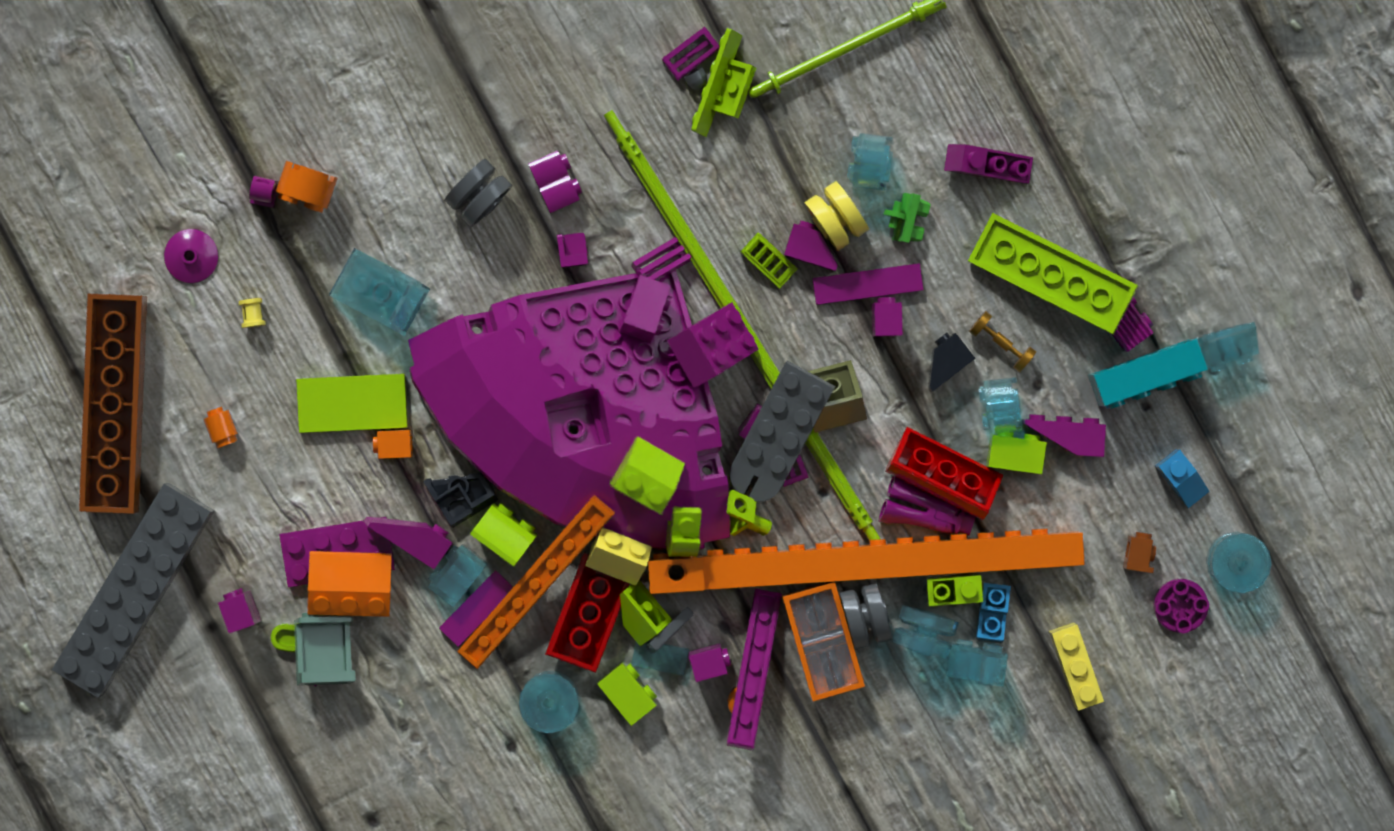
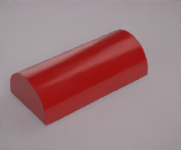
(944, 473)
(586, 618)

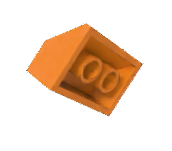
(349, 584)

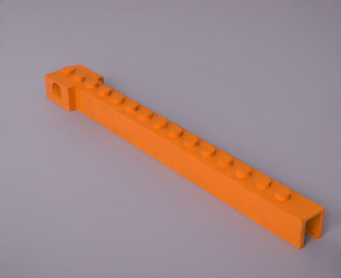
(866, 561)

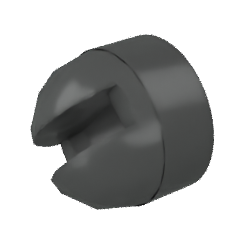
(696, 79)

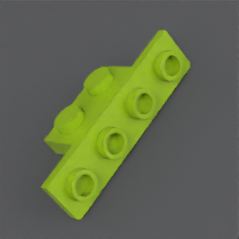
(726, 85)

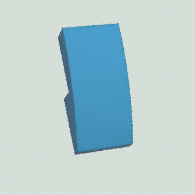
(993, 612)

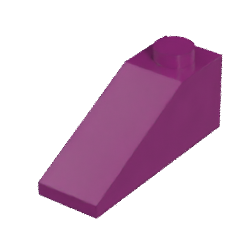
(416, 538)

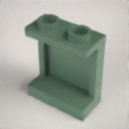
(323, 650)

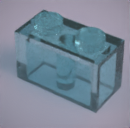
(457, 574)

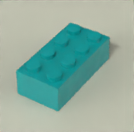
(1150, 371)

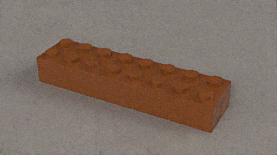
(113, 403)

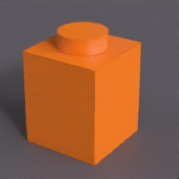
(393, 444)

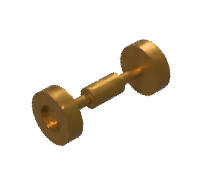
(1002, 341)

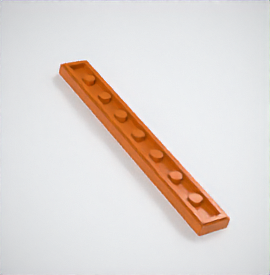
(536, 581)

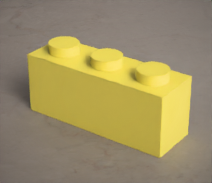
(1076, 666)

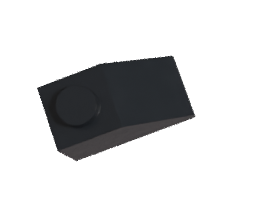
(947, 359)

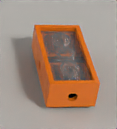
(823, 640)

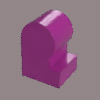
(263, 191)

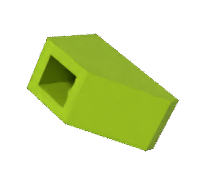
(955, 589)

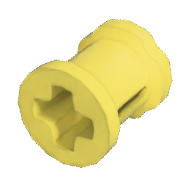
(251, 313)

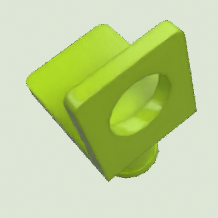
(745, 516)

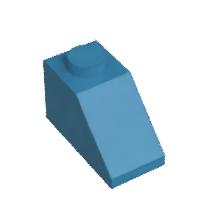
(1182, 477)

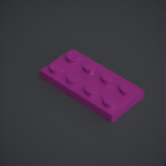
(333, 538)

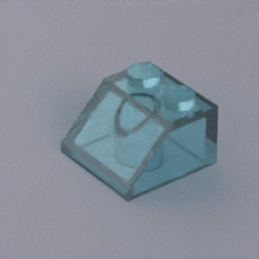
(1229, 345)

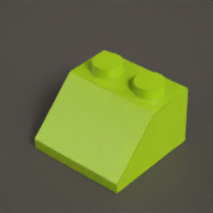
(648, 475)
(504, 533)

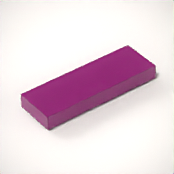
(476, 608)

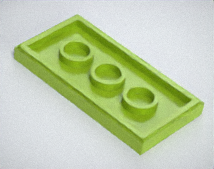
(352, 403)

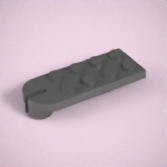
(779, 432)

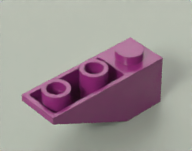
(988, 163)
(1077, 438)

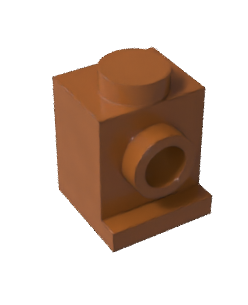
(1140, 553)

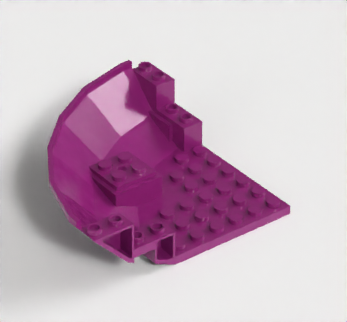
(562, 364)

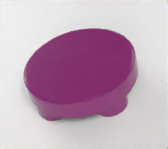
(1181, 605)

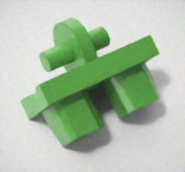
(904, 216)

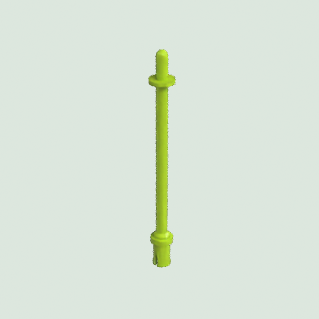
(916, 13)

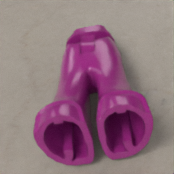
(938, 514)

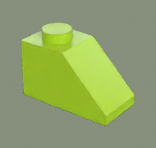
(642, 613)

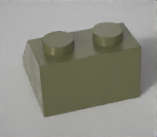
(846, 400)

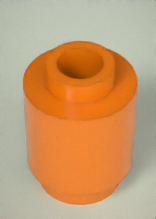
(220, 427)

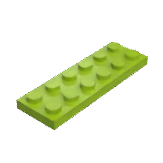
(1053, 273)

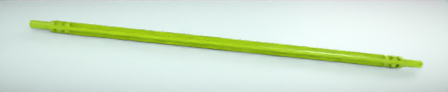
(723, 298)

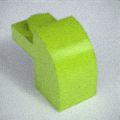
(683, 532)

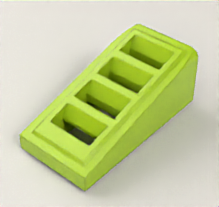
(762, 267)

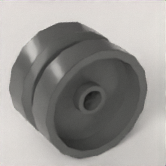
(474, 189)
(867, 615)

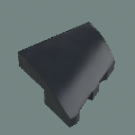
(461, 496)

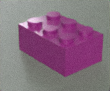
(713, 345)

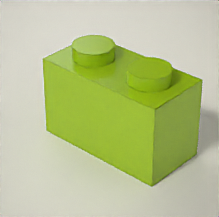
(1016, 453)
(628, 693)

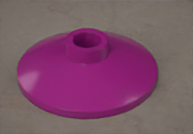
(205, 256)

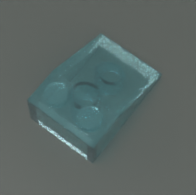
(379, 291)

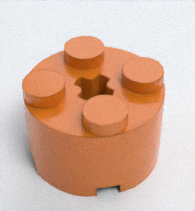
(306, 185)

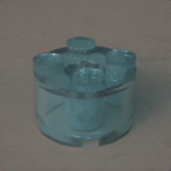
(871, 161)
(1001, 406)

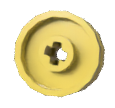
(834, 217)

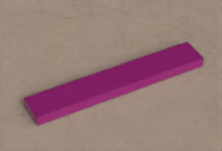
(754, 669)

